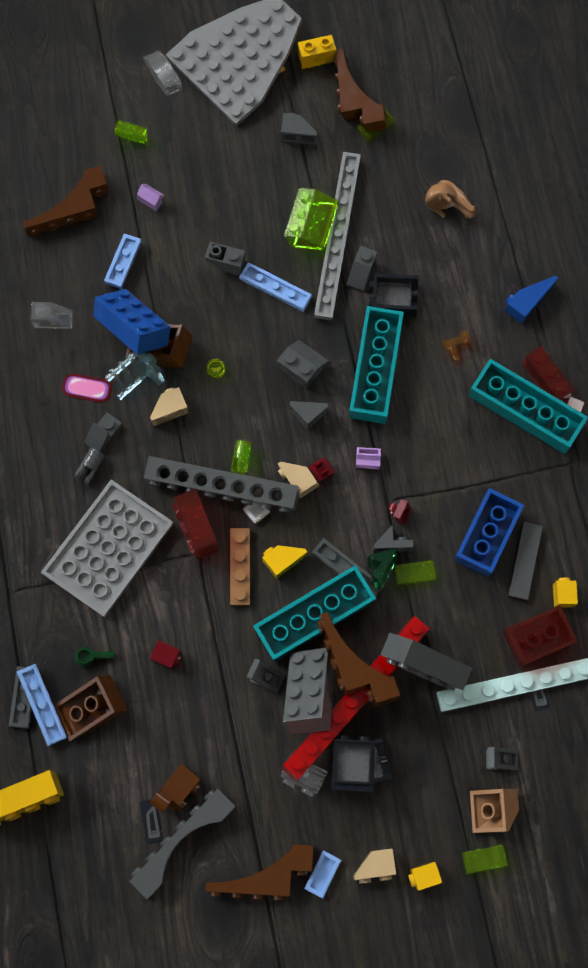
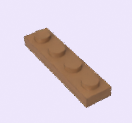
(239, 566)

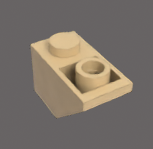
(298, 476)
(376, 864)

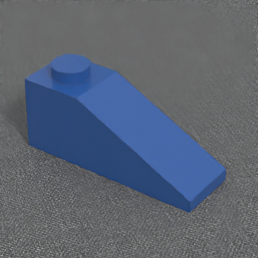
(527, 299)

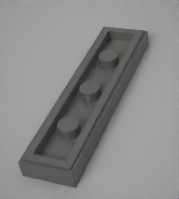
(525, 561)
(340, 562)

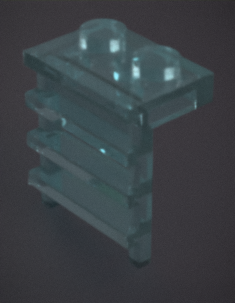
(143, 365)

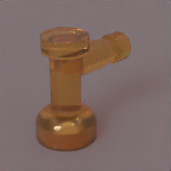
(450, 344)

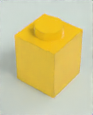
(565, 593)
(425, 876)

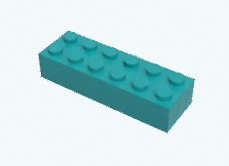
(376, 365)
(527, 406)
(298, 621)

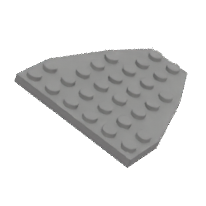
(238, 55)

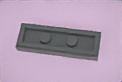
(20, 709)

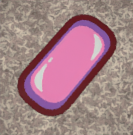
(86, 387)

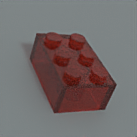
(195, 524)
(540, 636)

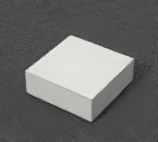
(255, 512)

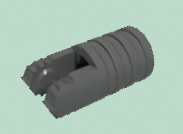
(91, 462)

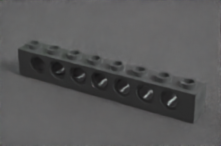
(156, 467)

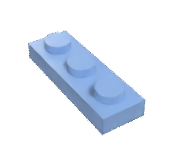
(122, 261)

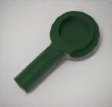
(85, 656)

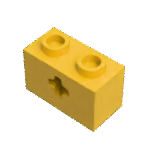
(316, 51)

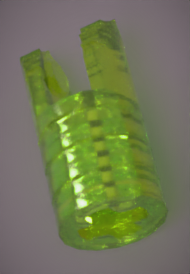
(131, 131)
(241, 456)

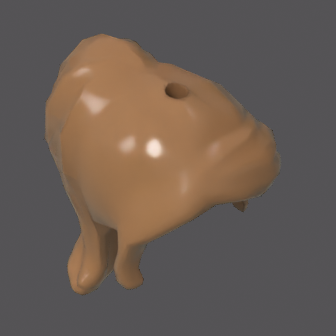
(447, 195)

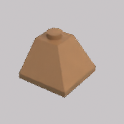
(493, 809)

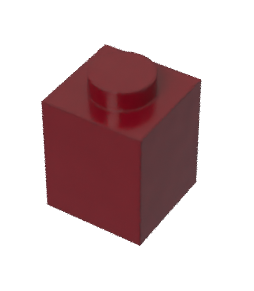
(166, 655)

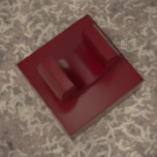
(321, 470)
(400, 512)

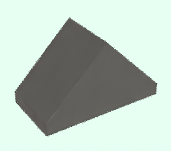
(308, 412)

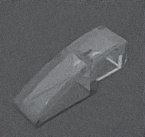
(163, 72)

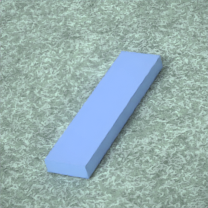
(275, 287)
(41, 705)

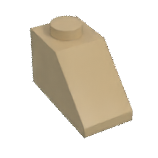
(169, 406)

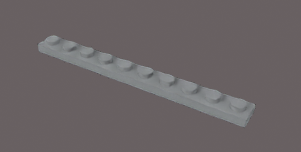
(337, 237)

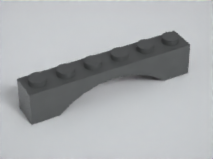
(151, 876)

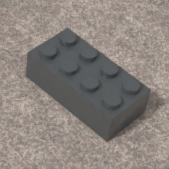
(425, 662)
(309, 692)

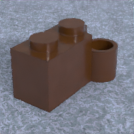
(176, 790)

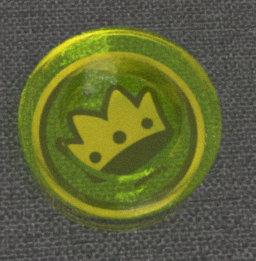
(215, 368)

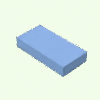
(322, 874)

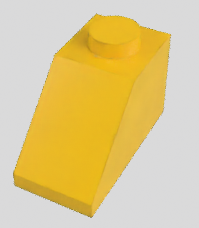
(282, 559)

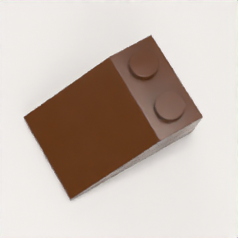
(175, 353)
(90, 707)

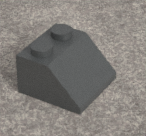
(301, 363)

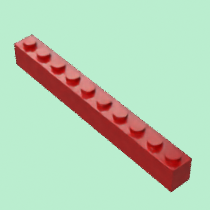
(344, 712)

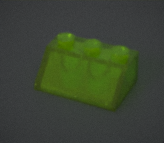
(311, 219)

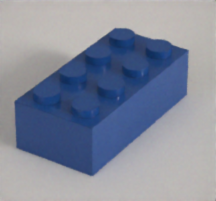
(131, 321)
(488, 532)

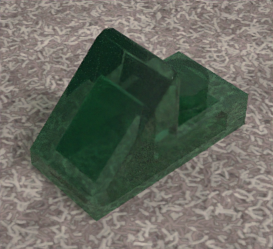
(382, 563)

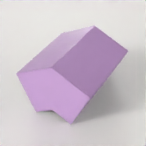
(150, 196)
(368, 458)

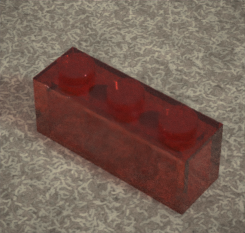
(547, 374)

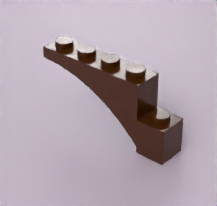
(354, 102)
(75, 207)
(352, 671)
(270, 881)

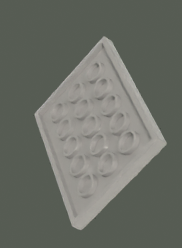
(107, 548)

